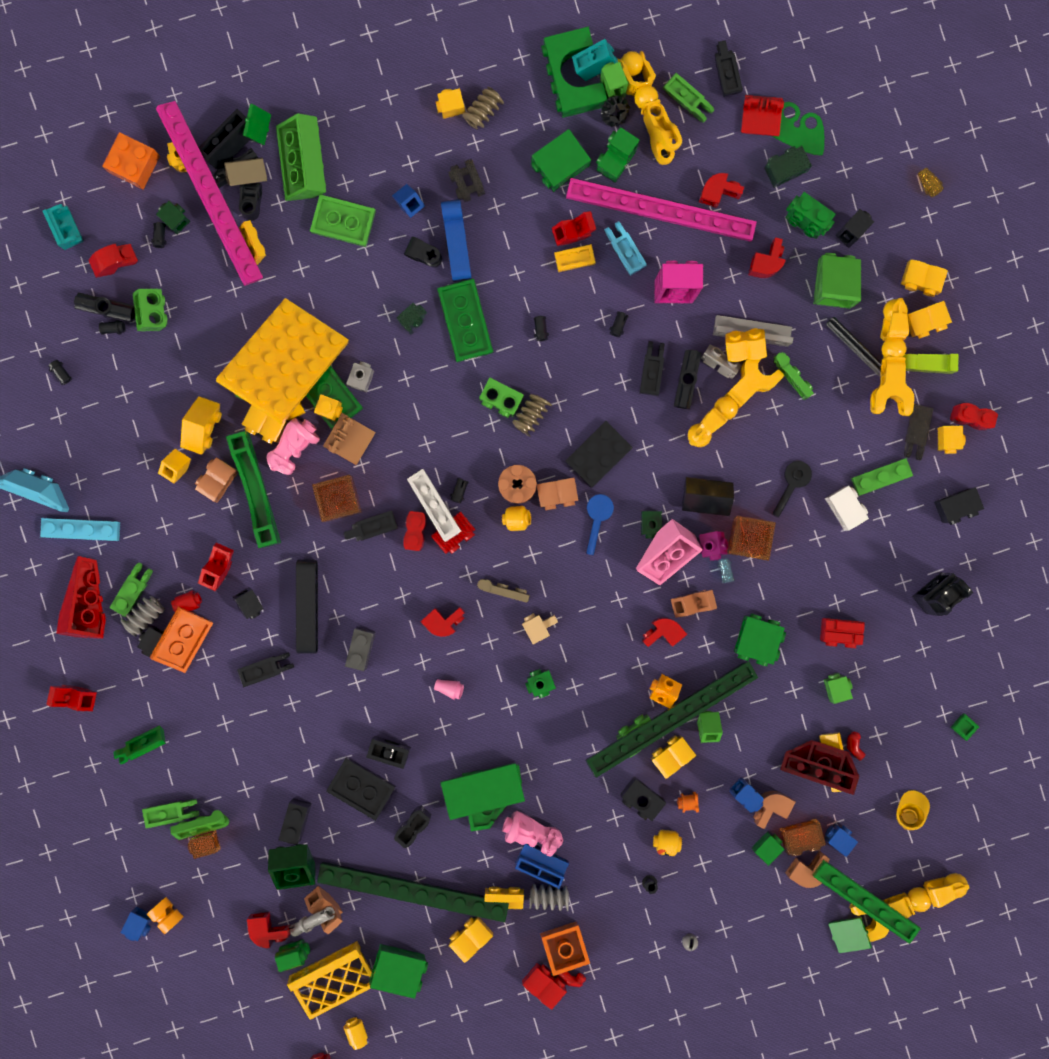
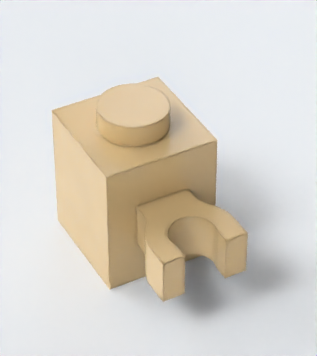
(536, 627)

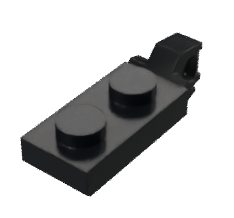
(727, 70)
(372, 526)

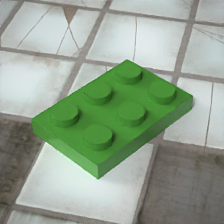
(342, 220)

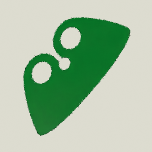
(810, 139)

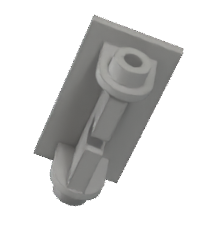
(715, 356)

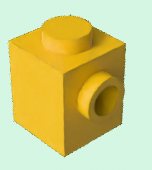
(450, 103)
(328, 408)
(951, 439)
(174, 466)

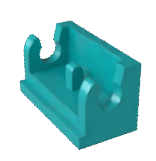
(591, 60)
(63, 226)

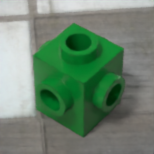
(545, 677)

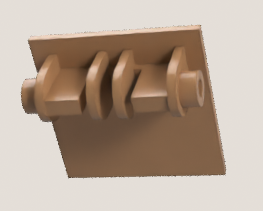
(349, 439)

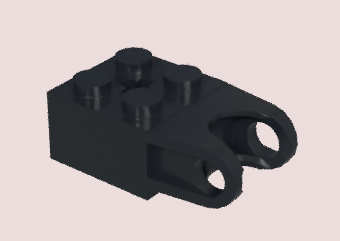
(942, 594)

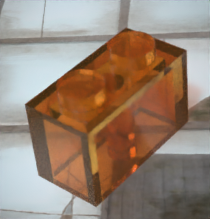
(802, 837)

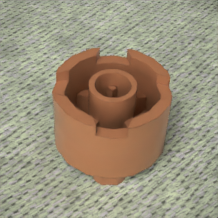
(517, 473)

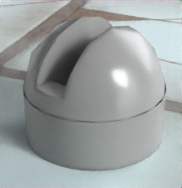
(686, 942)

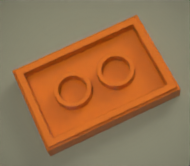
(181, 639)

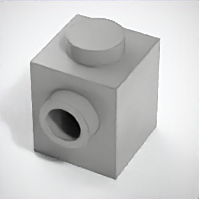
(360, 376)

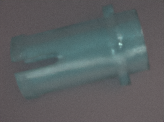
(725, 569)

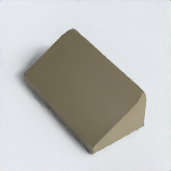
(245, 171)

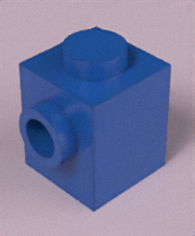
(408, 200)
(840, 839)
(136, 925)

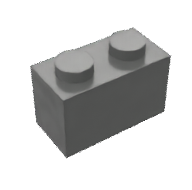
(360, 649)

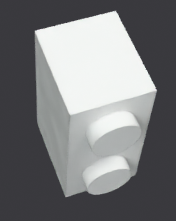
(847, 508)

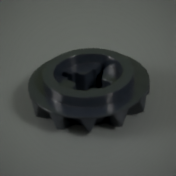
(609, 108)

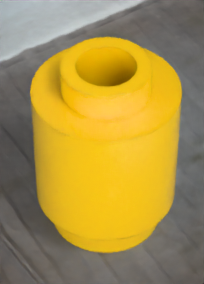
(355, 1033)

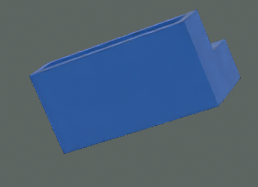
(540, 866)

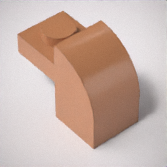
(693, 603)
(773, 802)
(803, 874)
(319, 900)

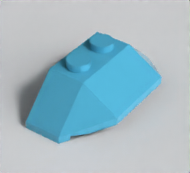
(34, 488)

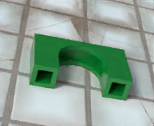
(571, 99)

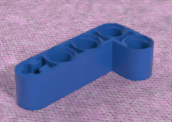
(456, 239)

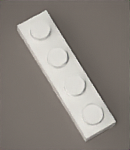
(434, 505)

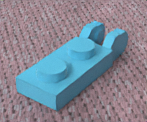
(626, 249)

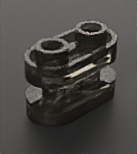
(456, 175)

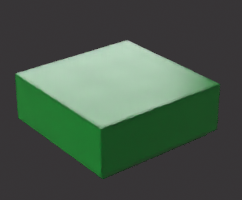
(964, 727)

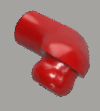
(853, 745)
(575, 981)

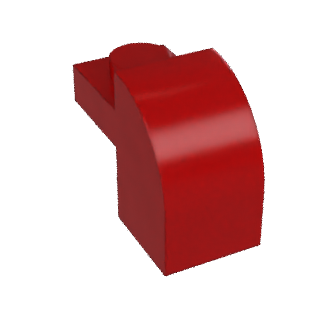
(716, 187)
(574, 230)
(110, 258)
(768, 265)
(217, 567)
(439, 625)
(664, 627)
(71, 697)
(263, 933)

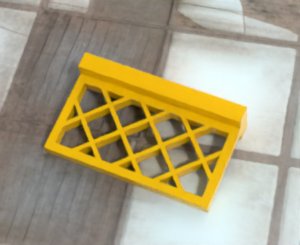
(321, 969)

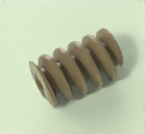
(482, 108)
(530, 414)

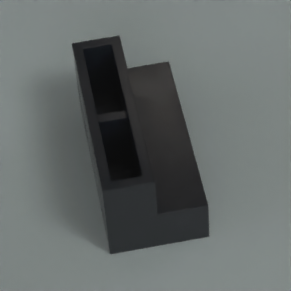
(708, 496)

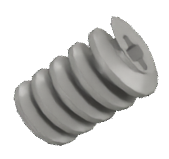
(142, 616)
(549, 897)

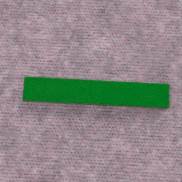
(866, 901)

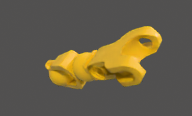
(646, 98)
(893, 367)
(727, 407)
(935, 892)

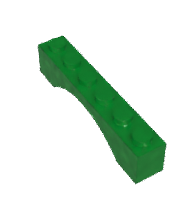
(251, 477)

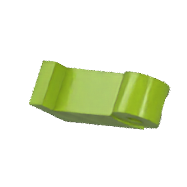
(932, 363)

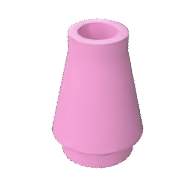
(449, 688)

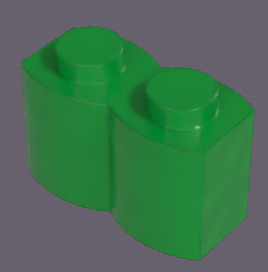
(292, 955)

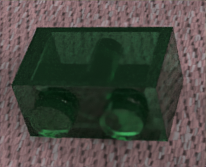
(787, 166)

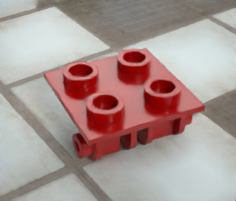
(762, 115)

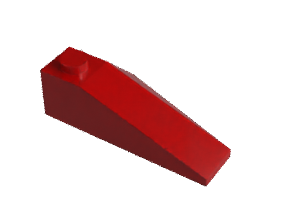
(82, 607)

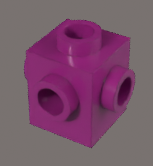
(713, 545)

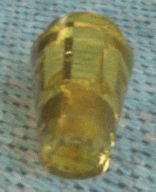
(930, 183)

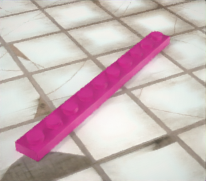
(209, 192)
(661, 209)

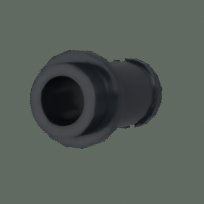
(159, 235)
(618, 325)
(112, 327)
(540, 328)
(59, 371)
(459, 490)
(649, 879)

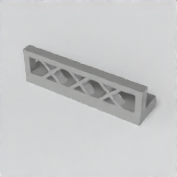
(774, 333)

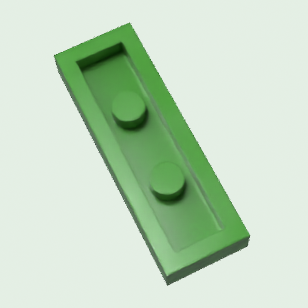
(882, 477)

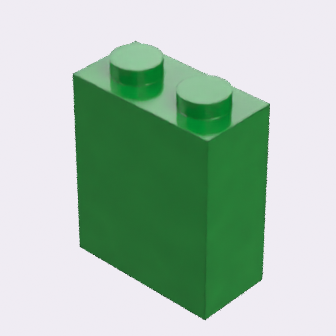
(560, 160)
(398, 971)

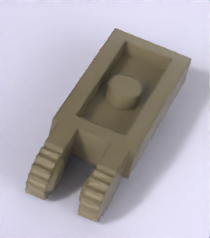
(502, 590)

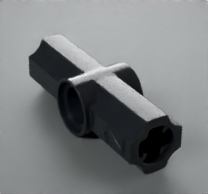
(94, 305)
(685, 391)

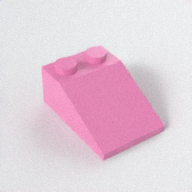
(668, 552)

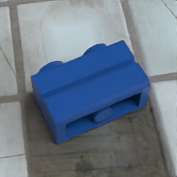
(747, 795)

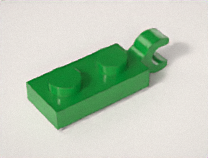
(141, 745)

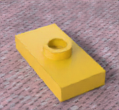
(574, 258)

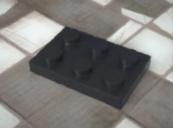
(598, 454)
(361, 788)

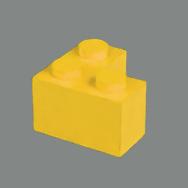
(199, 424)

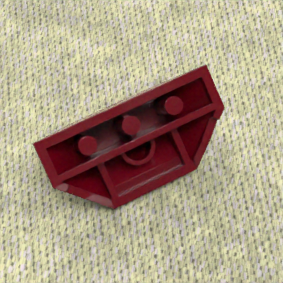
(822, 765)

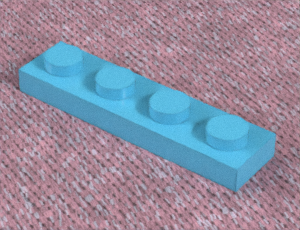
(80, 529)

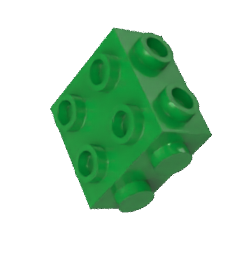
(809, 215)
(759, 640)

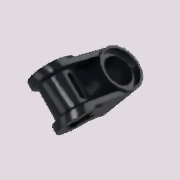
(250, 197)
(420, 251)

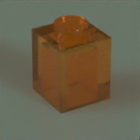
(204, 844)

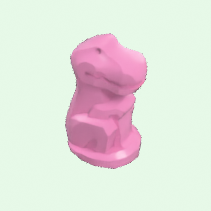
(294, 439)
(528, 831)

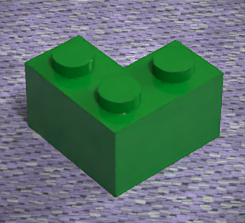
(620, 151)

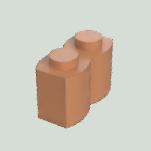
(216, 479)
(557, 493)

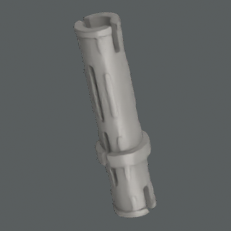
(307, 923)

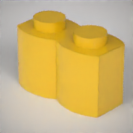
(924, 278)
(928, 319)
(746, 345)
(261, 423)
(673, 756)
(470, 939)

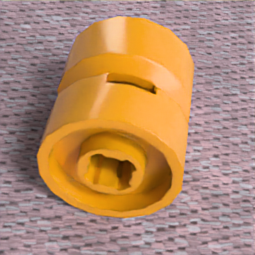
(165, 915)

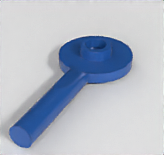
(600, 509)

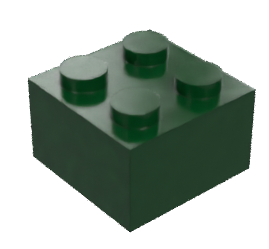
(291, 866)

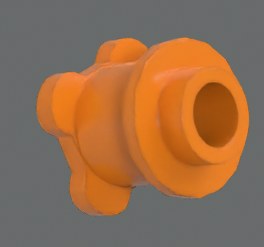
(688, 802)

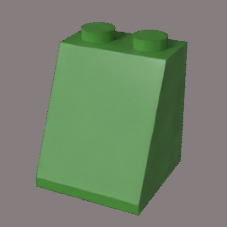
(838, 281)

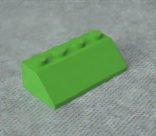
(301, 157)

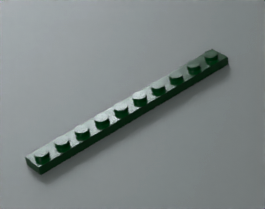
(671, 719)
(411, 891)

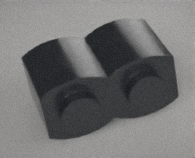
(415, 824)

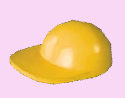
(912, 810)

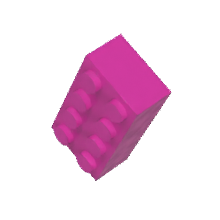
(678, 282)

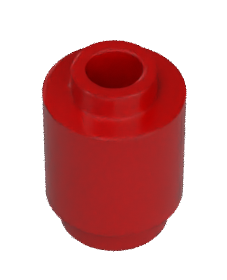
(188, 601)

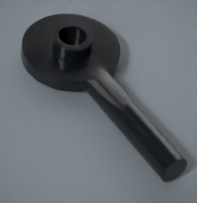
(797, 475)

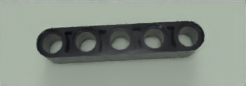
(306, 606)

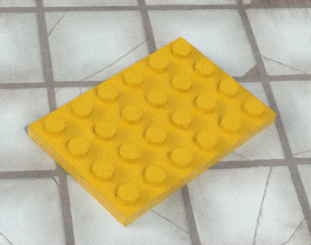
(282, 361)

